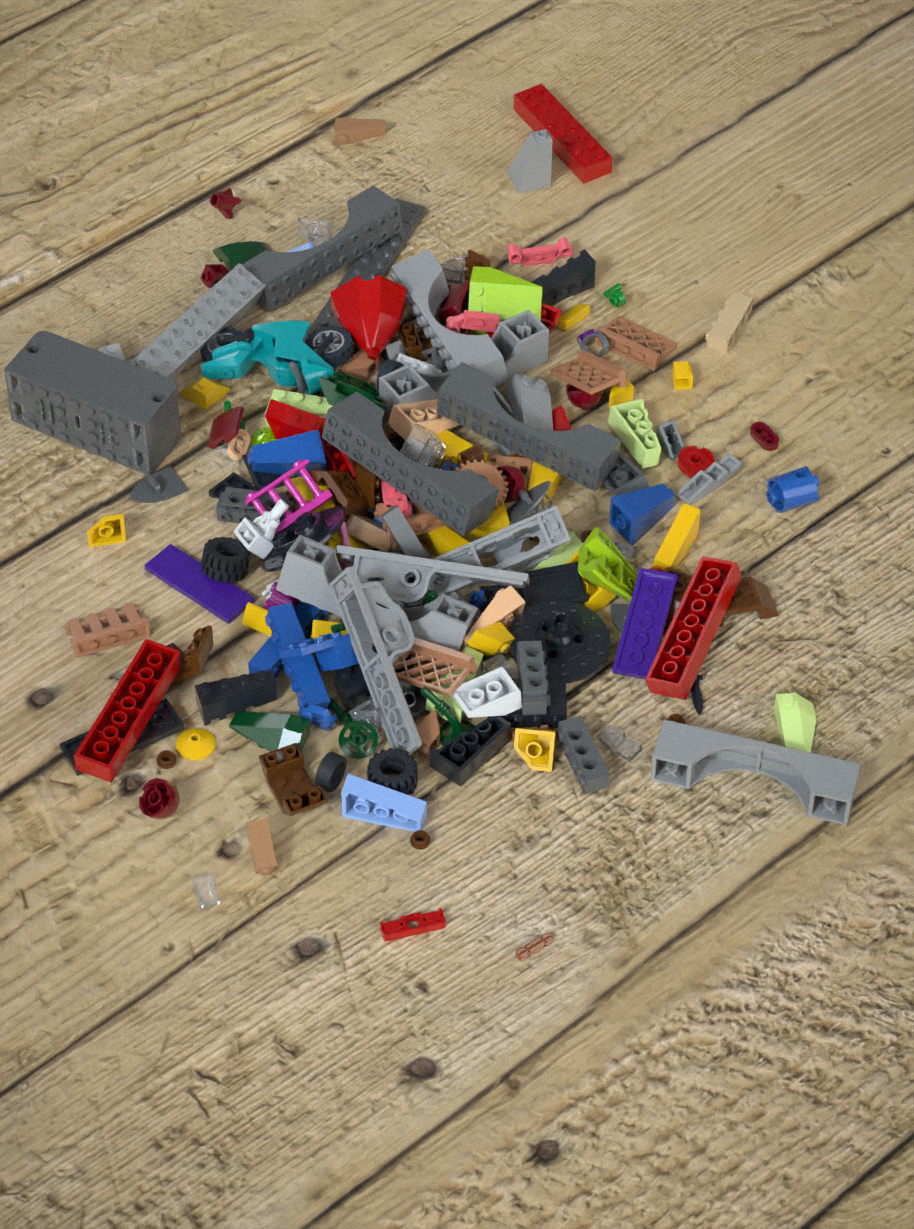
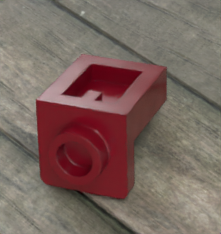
(213, 272)

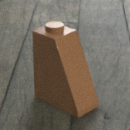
(370, 532)
(261, 846)

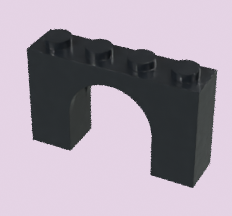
(554, 713)

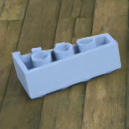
(381, 805)

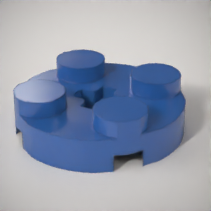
(318, 716)

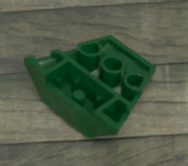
(239, 252)
(343, 385)

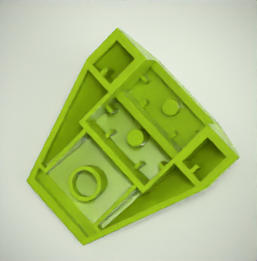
(502, 294)
(606, 566)

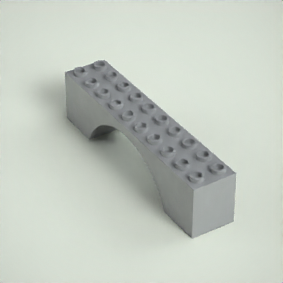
(424, 294)
(220, 307)
(520, 340)
(313, 566)
(692, 753)

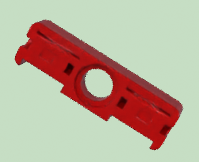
(399, 928)

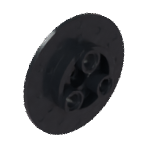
(315, 526)
(570, 634)

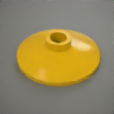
(198, 749)

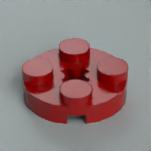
(691, 453)

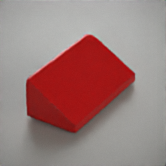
(560, 420)

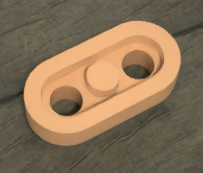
(238, 445)

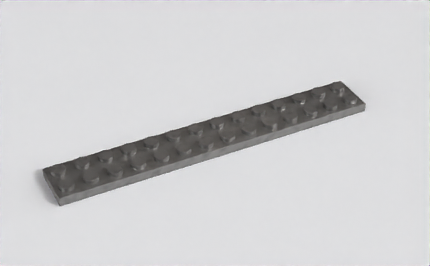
(377, 260)

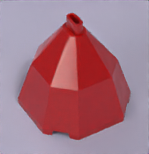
(369, 311)

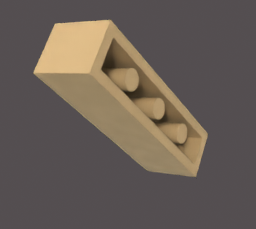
(729, 322)

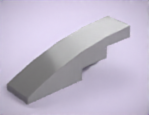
(709, 480)

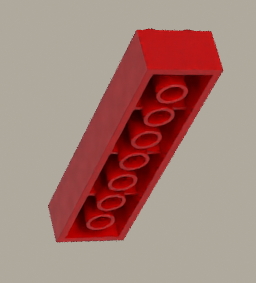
(570, 139)
(693, 628)
(128, 710)

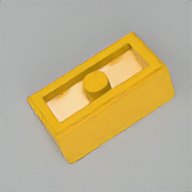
(573, 316)
(255, 618)

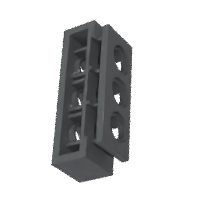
(232, 505)
(532, 677)
(582, 755)

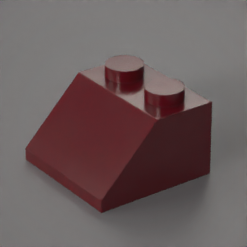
(456, 302)

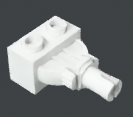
(259, 533)

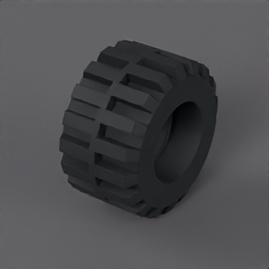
(225, 559)
(394, 762)

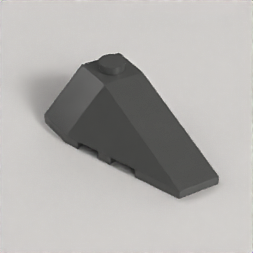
(625, 477)
(414, 698)

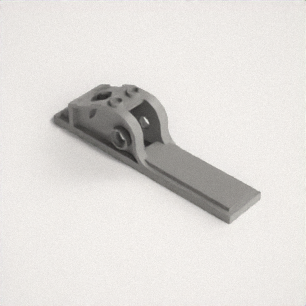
(507, 548)
(396, 569)
(392, 636)

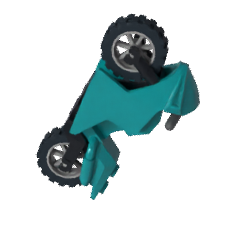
(281, 351)

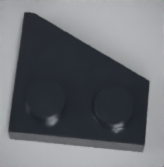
(233, 481)

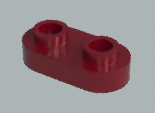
(764, 436)

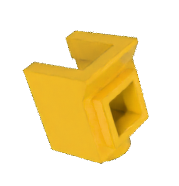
(682, 375)

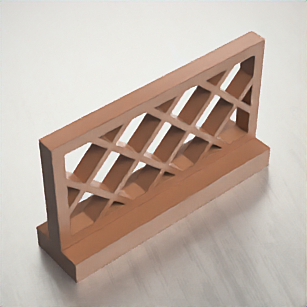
(634, 349)
(590, 373)
(439, 656)

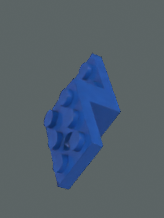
(331, 649)

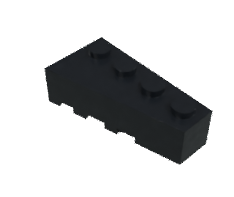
(569, 279)
(351, 683)
(234, 694)
(471, 750)

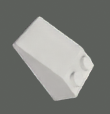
(489, 695)

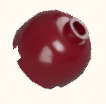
(581, 398)
(516, 481)
(159, 799)

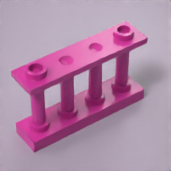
(289, 517)

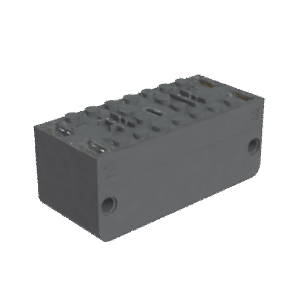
(94, 401)

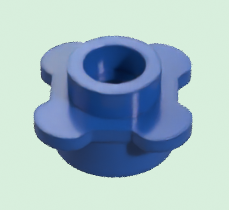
(477, 599)

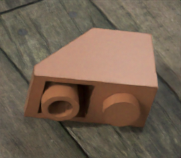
(360, 366)
(429, 733)

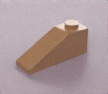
(356, 130)

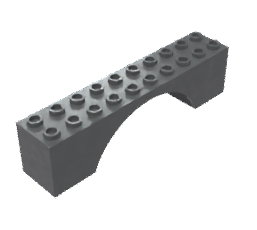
(286, 274)
(578, 454)
(454, 497)

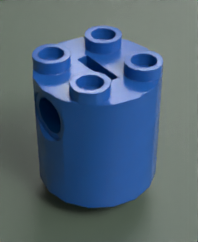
(792, 489)

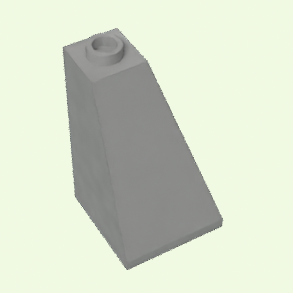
(533, 163)

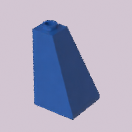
(281, 454)
(639, 511)

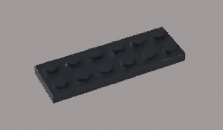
(161, 725)

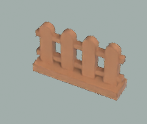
(420, 522)
(109, 637)

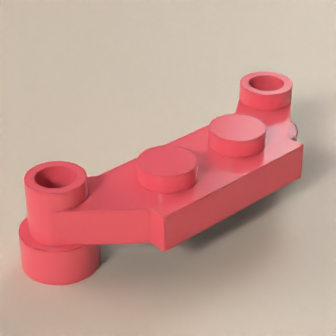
(540, 254)
(474, 321)
(394, 497)

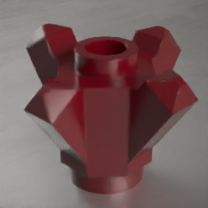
(225, 202)

